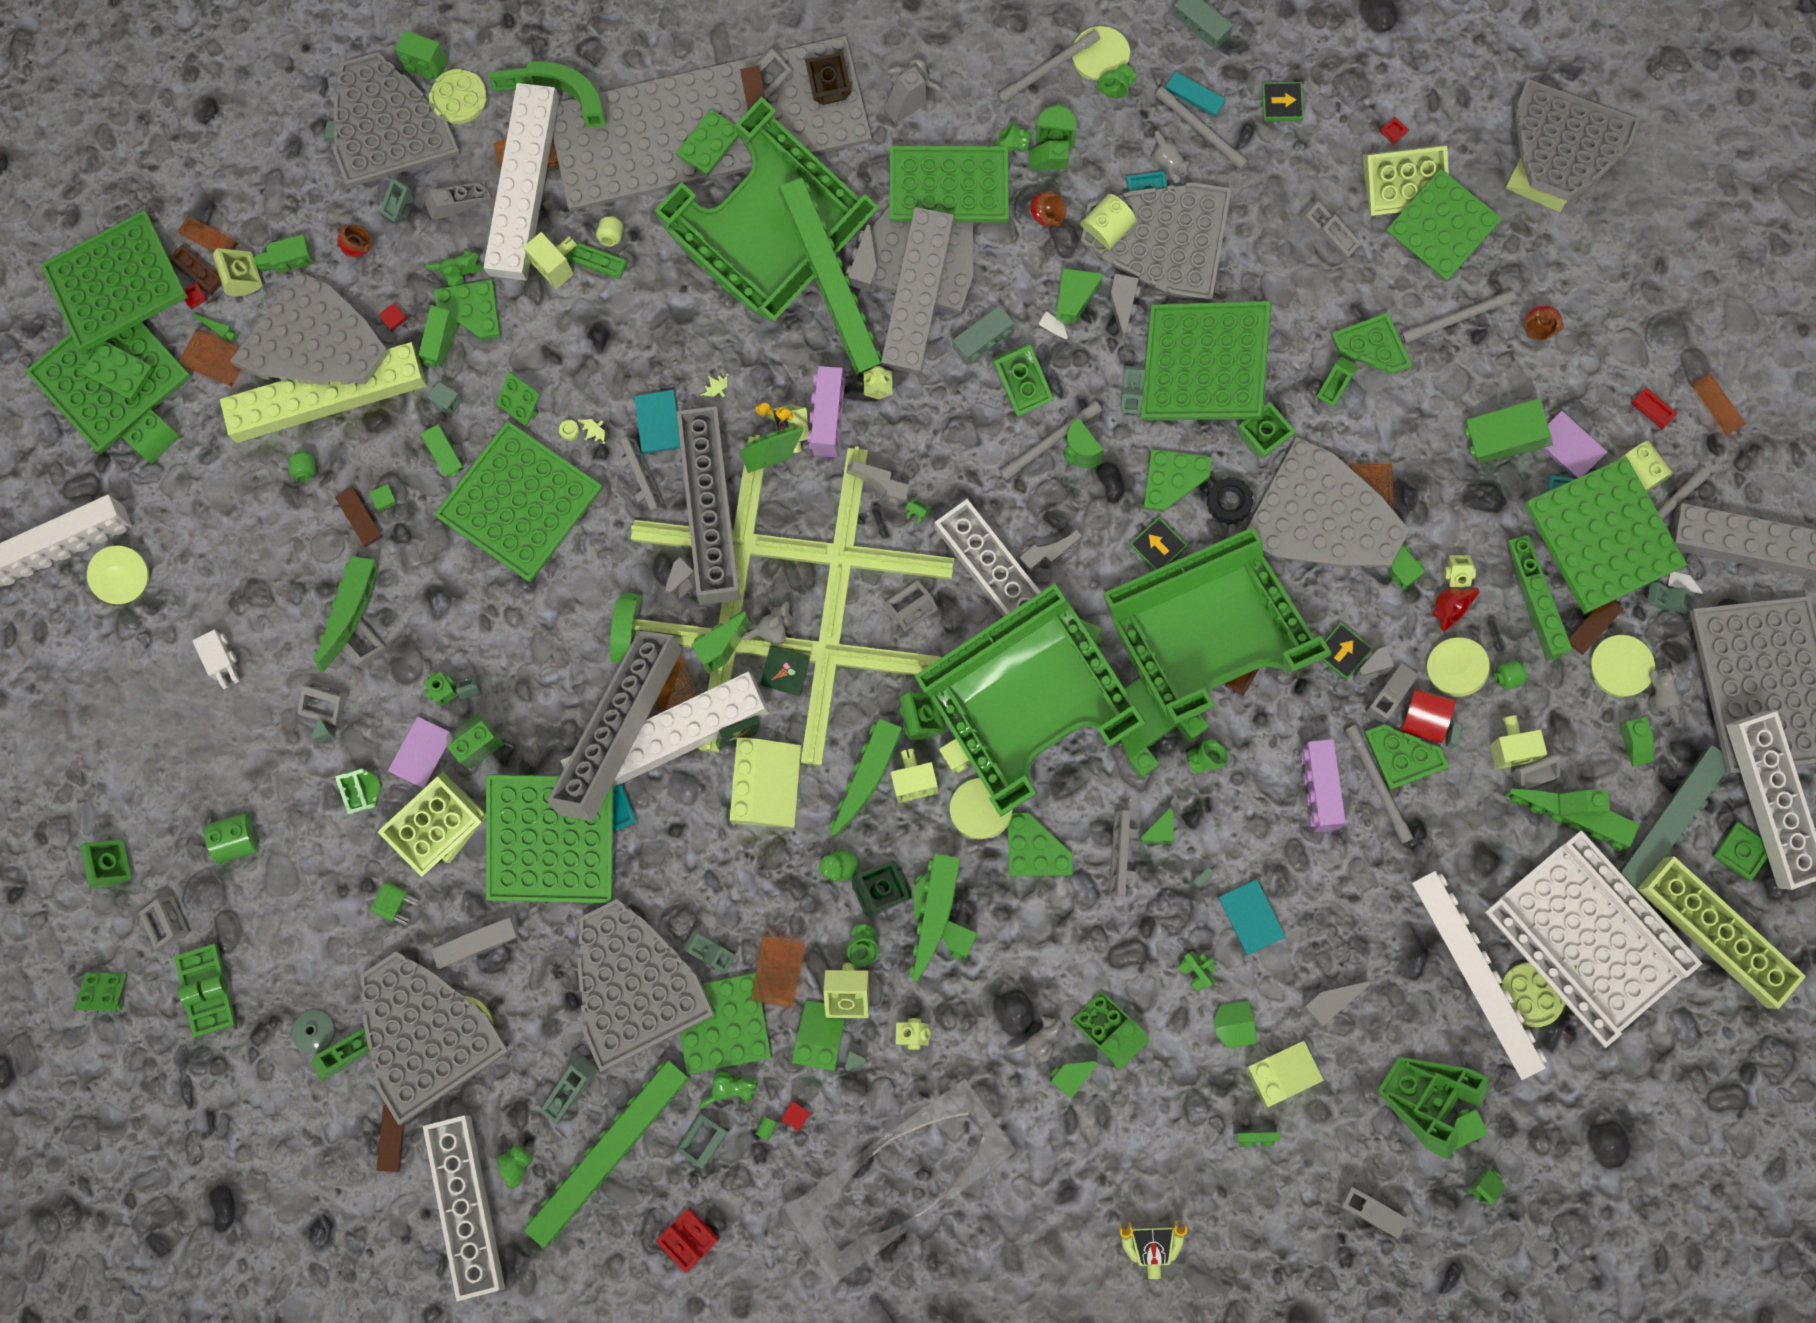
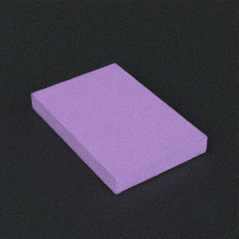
(1573, 446)
(420, 753)

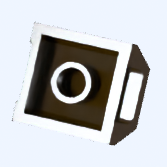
(828, 78)

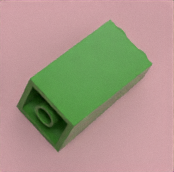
(1509, 431)
(473, 741)

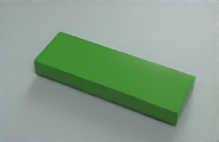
(597, 260)

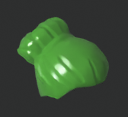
(1117, 82)
(1014, 138)
(1208, 756)
(839, 865)
(862, 946)
(513, 1165)

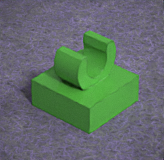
(918, 508)

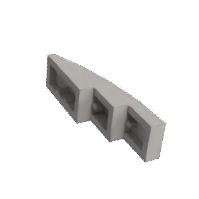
(474, 943)

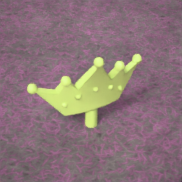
(716, 387)
(593, 429)

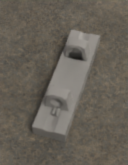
(649, 489)
(1119, 858)

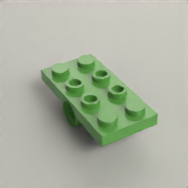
(204, 991)

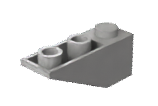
(455, 199)
(864, 267)
(1122, 298)
(1392, 693)
(1329, 1003)
(1373, 1212)

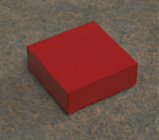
(1394, 130)
(195, 296)
(392, 317)
(795, 1116)

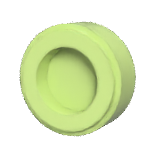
(569, 430)

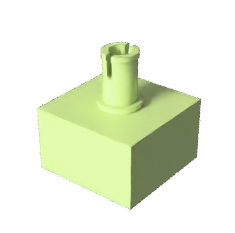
(550, 259)
(1517, 747)
(914, 780)
(846, 993)

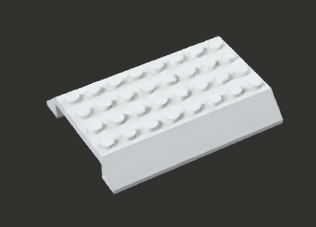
(1590, 917)

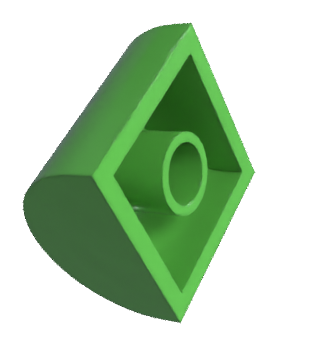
(1056, 124)
(1265, 434)
(150, 436)
(1082, 447)
(921, 716)
(230, 838)
(105, 863)

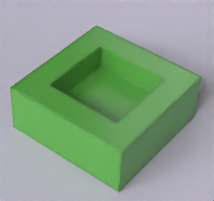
(383, 498)

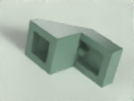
(1132, 390)
(1670, 599)
(709, 952)

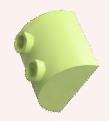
(1109, 221)
(237, 271)
(1648, 465)

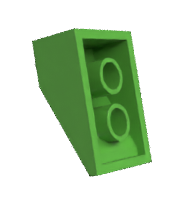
(1022, 379)
(818, 1038)

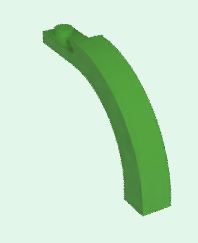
(555, 76)

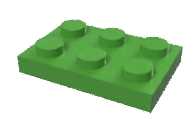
(708, 143)
(117, 371)

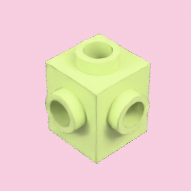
(878, 383)
(1460, 571)
(913, 1034)

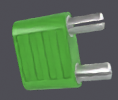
(390, 903)

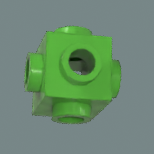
(440, 688)

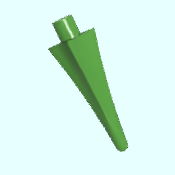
(222, 330)

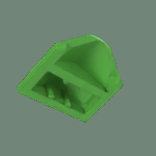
(358, 789)
(1235, 1025)

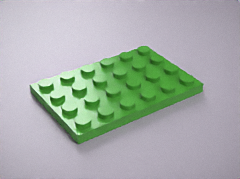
(950, 180)

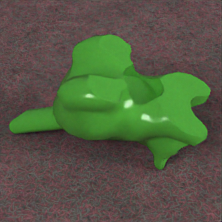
(455, 268)
(727, 1086)

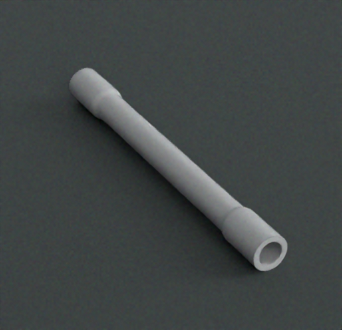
(1084, 43)
(1171, 101)
(1419, 331)
(1015, 466)
(1692, 483)
(1359, 744)

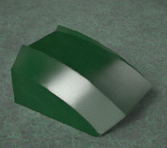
(881, 888)

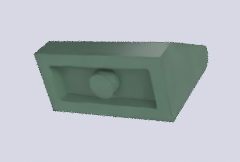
(711, 1148)

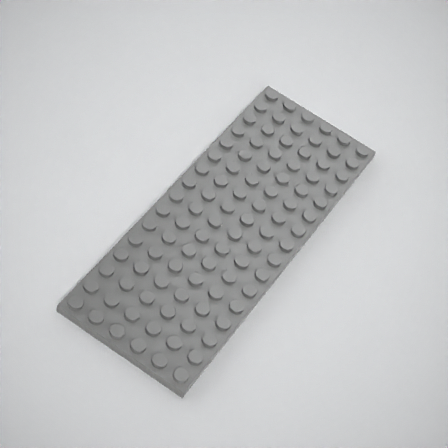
(656, 117)

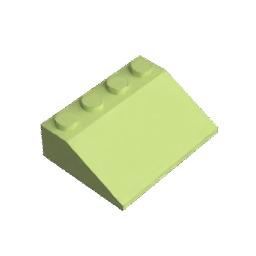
(1400, 175)
(765, 783)
(431, 824)

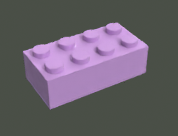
(827, 411)
(1323, 786)

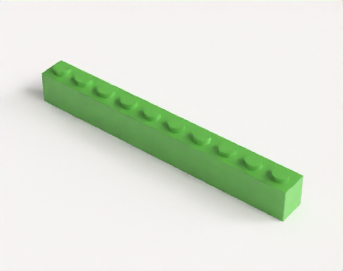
(829, 276)
(607, 1154)

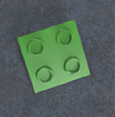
(518, 399)
(101, 992)

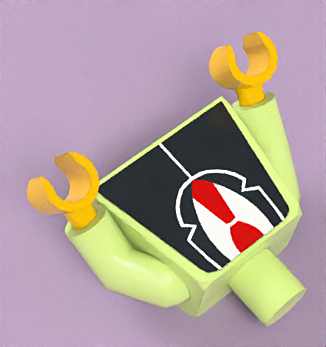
(787, 417)
(1153, 1246)

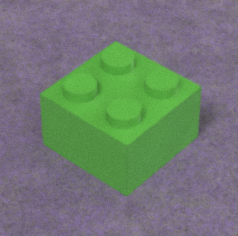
(421, 55)

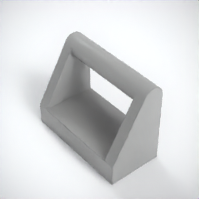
(772, 56)
(680, 580)
(915, 611)
(364, 661)
(1377, 666)
(325, 693)
(1537, 772)
(170, 919)

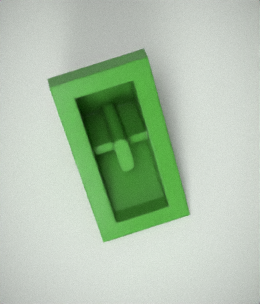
(1161, 832)

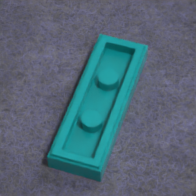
(1195, 94)

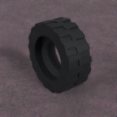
(1230, 516)

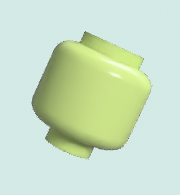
(609, 231)

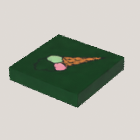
(785, 670)
(740, 730)

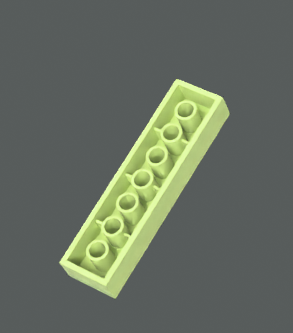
(1721, 932)

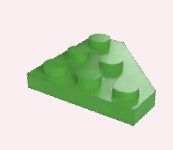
(472, 307)
(1373, 344)
(1173, 477)
(1403, 756)
(1035, 850)

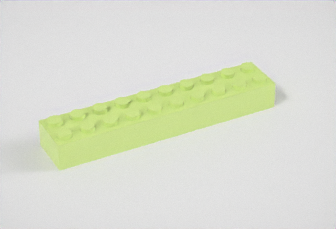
(294, 403)

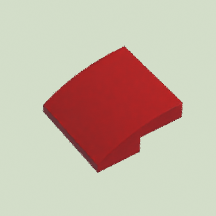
(1428, 716)
(687, 1240)

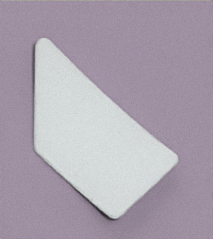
(1051, 324)
(1680, 580)

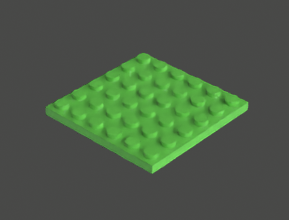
(113, 281)
(1206, 361)
(94, 409)
(518, 501)
(1605, 534)
(541, 853)

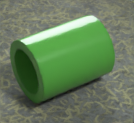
(766, 1128)

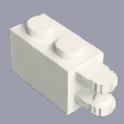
(217, 657)

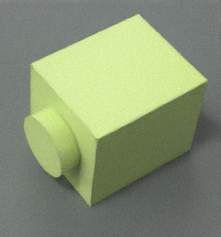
(954, 757)

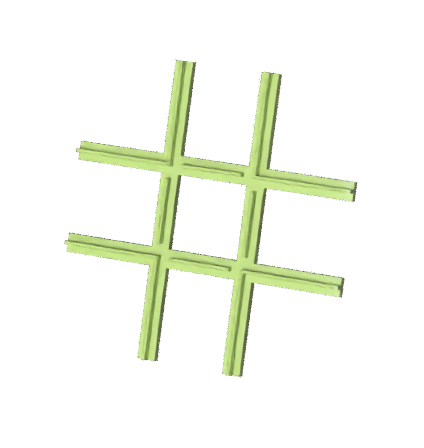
(841, 557)

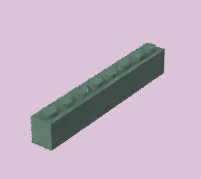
(1675, 816)

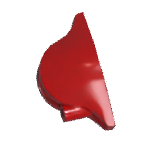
(1452, 605)

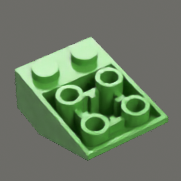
(770, 449)
(718, 646)
(1111, 1030)

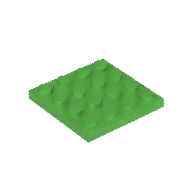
(1444, 225)
(731, 1036)

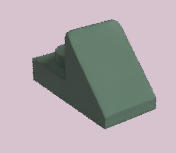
(395, 200)

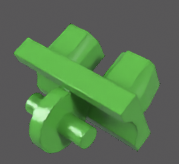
(1204, 977)

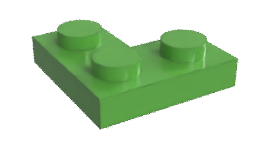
(1249, 1139)

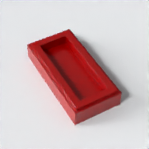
(1654, 408)

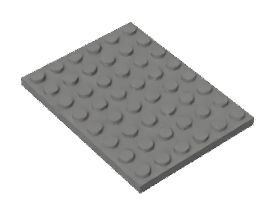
(1759, 662)

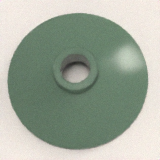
(322, 1033)

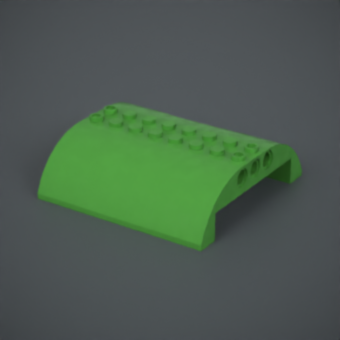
(749, 237)
(1209, 624)
(1026, 690)

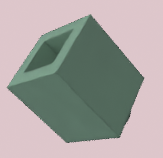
(444, 398)

